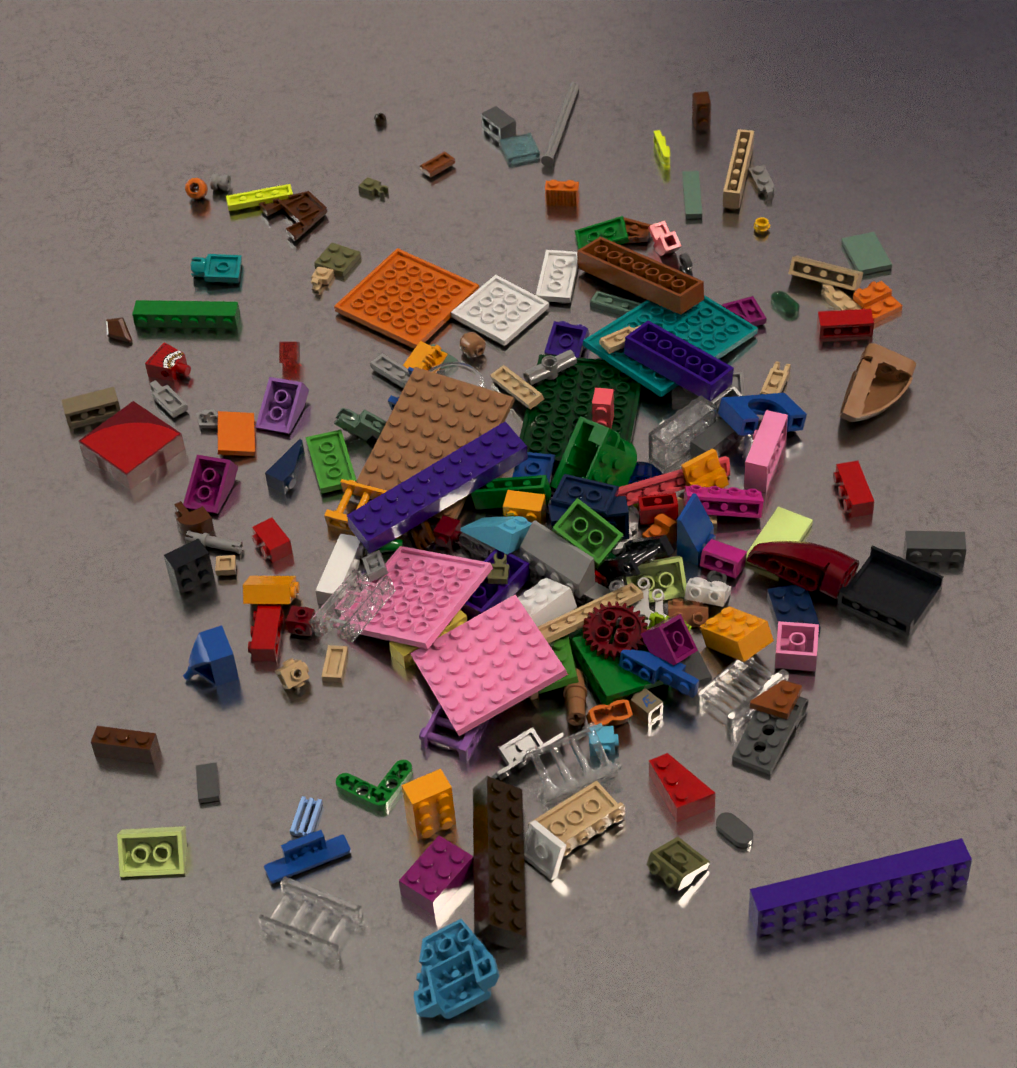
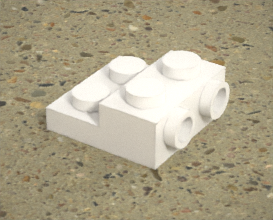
(707, 592)

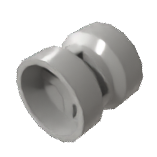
(220, 182)

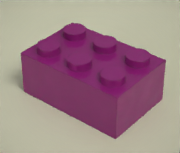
(436, 875)

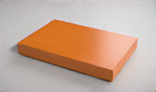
(235, 433)

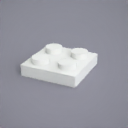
(543, 850)

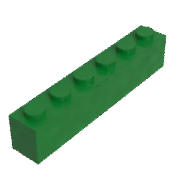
(186, 314)

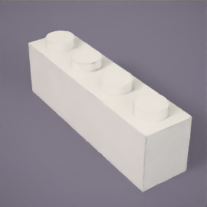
(341, 563)

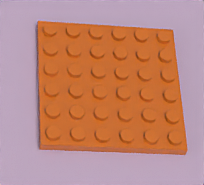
(406, 298)

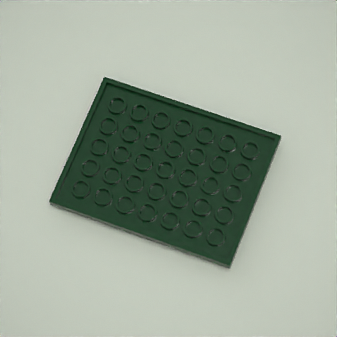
(569, 396)

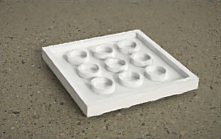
(500, 310)

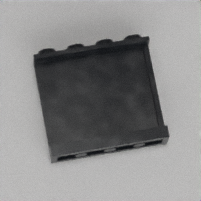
(891, 591)

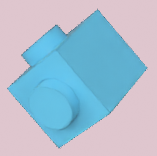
(607, 739)

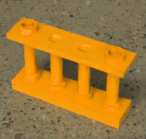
(337, 518)

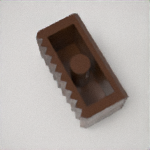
(701, 110)

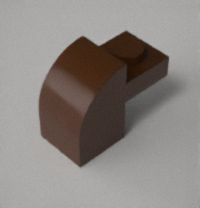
(195, 521)

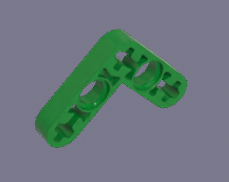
(381, 791)

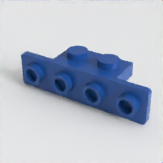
(305, 854)

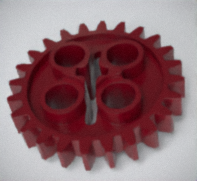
(598, 624)

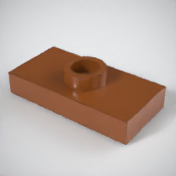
(437, 164)

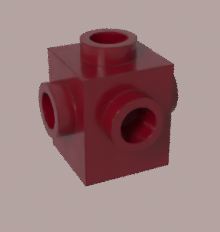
(298, 620)

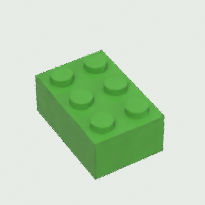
(588, 532)

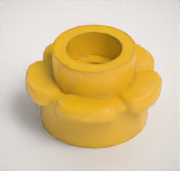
(761, 225)

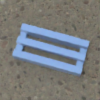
(318, 804)

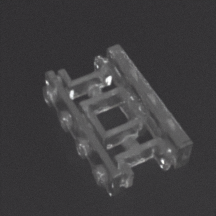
(336, 609)

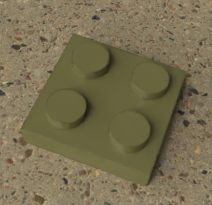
(338, 258)

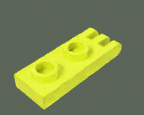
(662, 150)

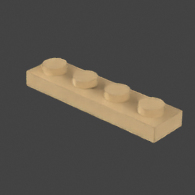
(517, 387)

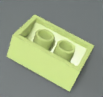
(662, 574)
(152, 851)

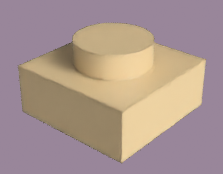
(225, 565)

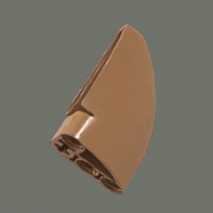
(876, 383)

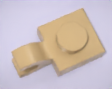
(321, 276)

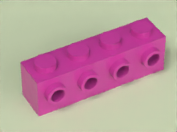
(727, 501)

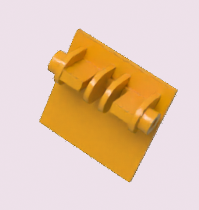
(425, 357)

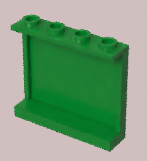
(606, 676)

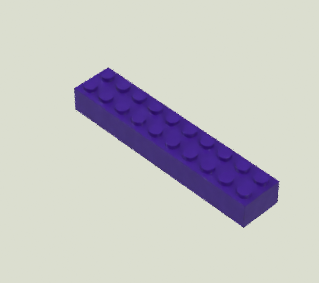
(437, 487)
(859, 886)

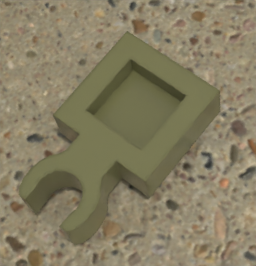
(371, 187)
(500, 571)

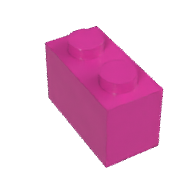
(723, 558)

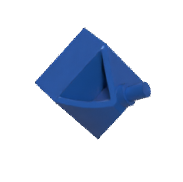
(212, 658)

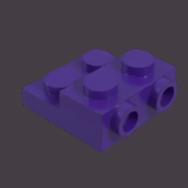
(565, 338)

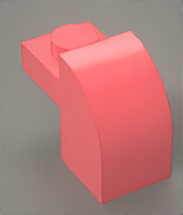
(664, 240)

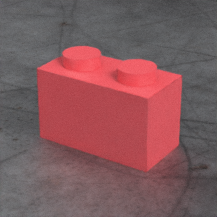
(603, 407)

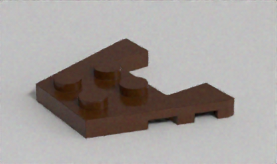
(301, 207)

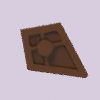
(117, 329)

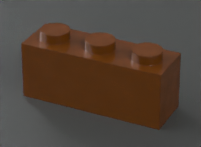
(125, 745)

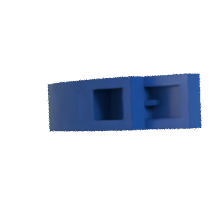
(654, 668)

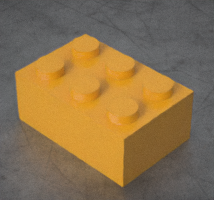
(736, 633)
(429, 804)

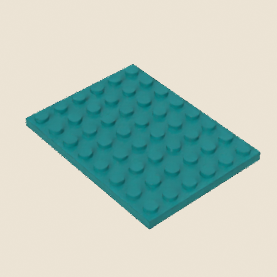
(703, 325)

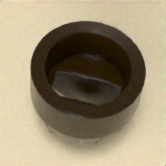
(380, 120)

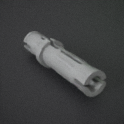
(215, 542)

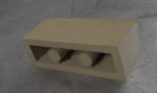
(91, 406)

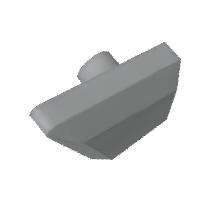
(207, 418)

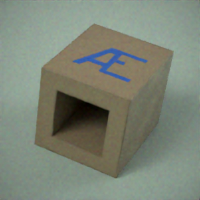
(646, 706)

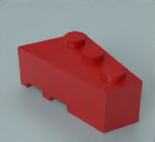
(680, 788)

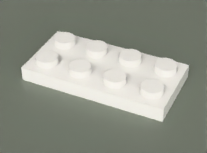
(557, 276)

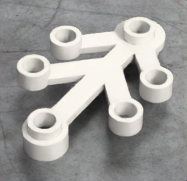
(643, 605)

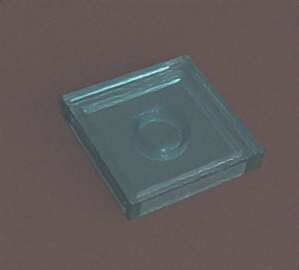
(519, 148)

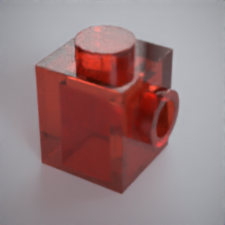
(289, 353)

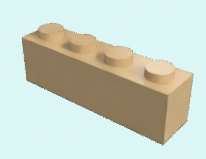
(825, 273)

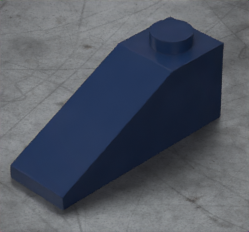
(284, 472)

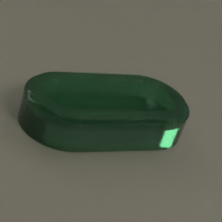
(785, 304)

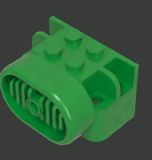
(597, 455)

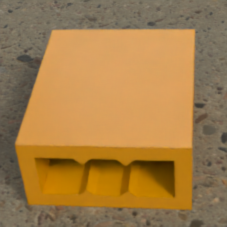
(270, 589)

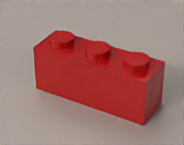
(845, 323)
(853, 489)
(266, 632)

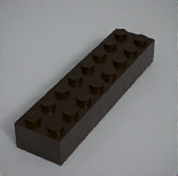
(498, 863)

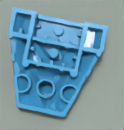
(454, 972)

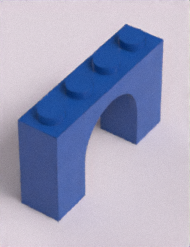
(742, 411)

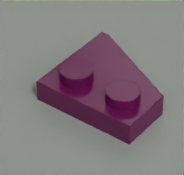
(748, 310)

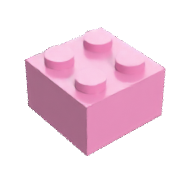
(796, 646)

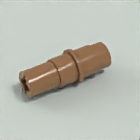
(575, 700)

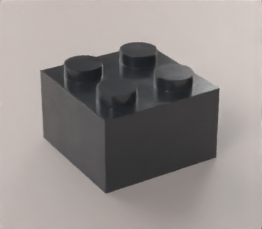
(189, 566)

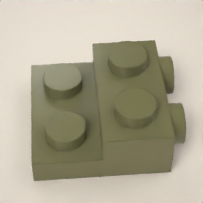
(676, 863)

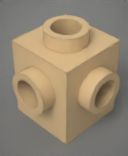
(292, 673)

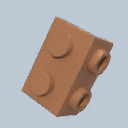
(691, 611)

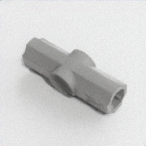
(549, 367)

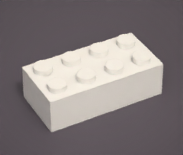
(547, 601)

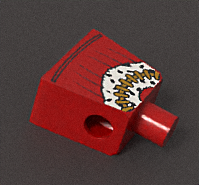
(167, 363)

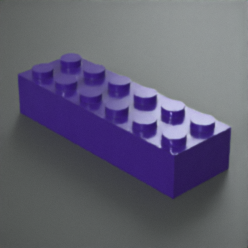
(678, 360)

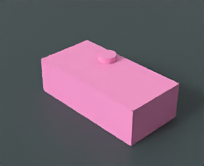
(765, 451)

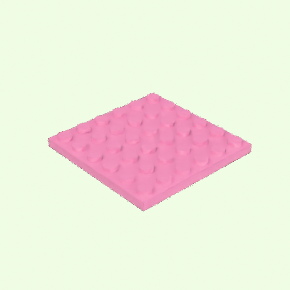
(426, 597)
(488, 664)

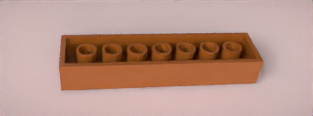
(641, 275)

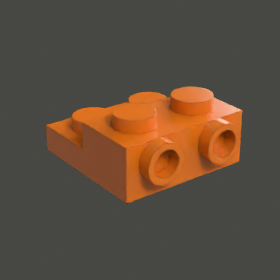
(879, 299)

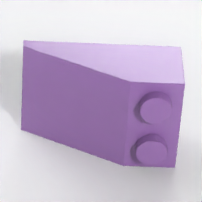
(281, 405)

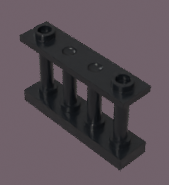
(637, 552)

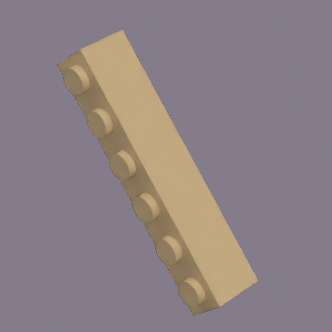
(738, 169)

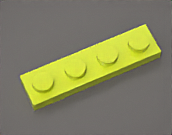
(253, 198)

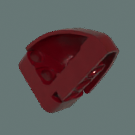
(806, 564)

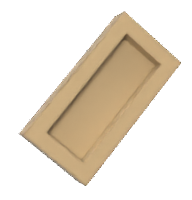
(334, 664)

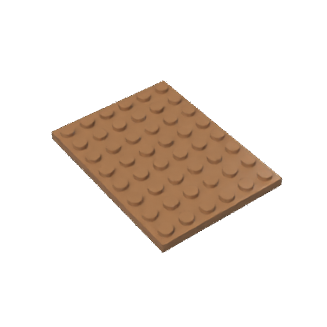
(428, 424)

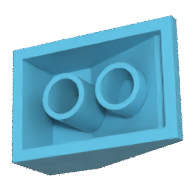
(499, 532)

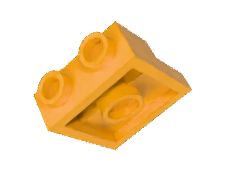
(705, 471)

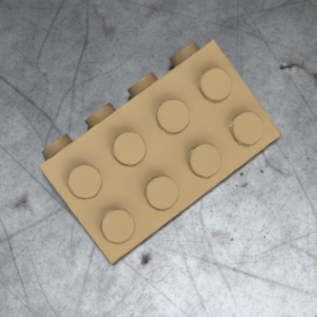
(582, 816)

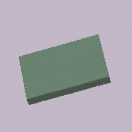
(866, 253)

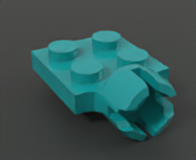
(217, 268)

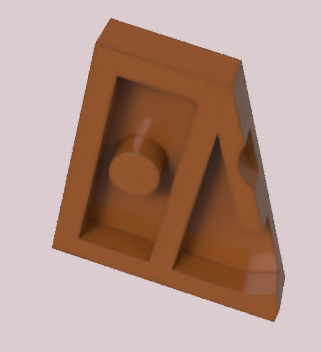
(637, 231)
(778, 699)

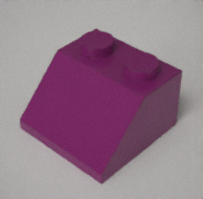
(670, 640)

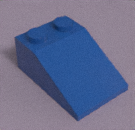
(693, 531)

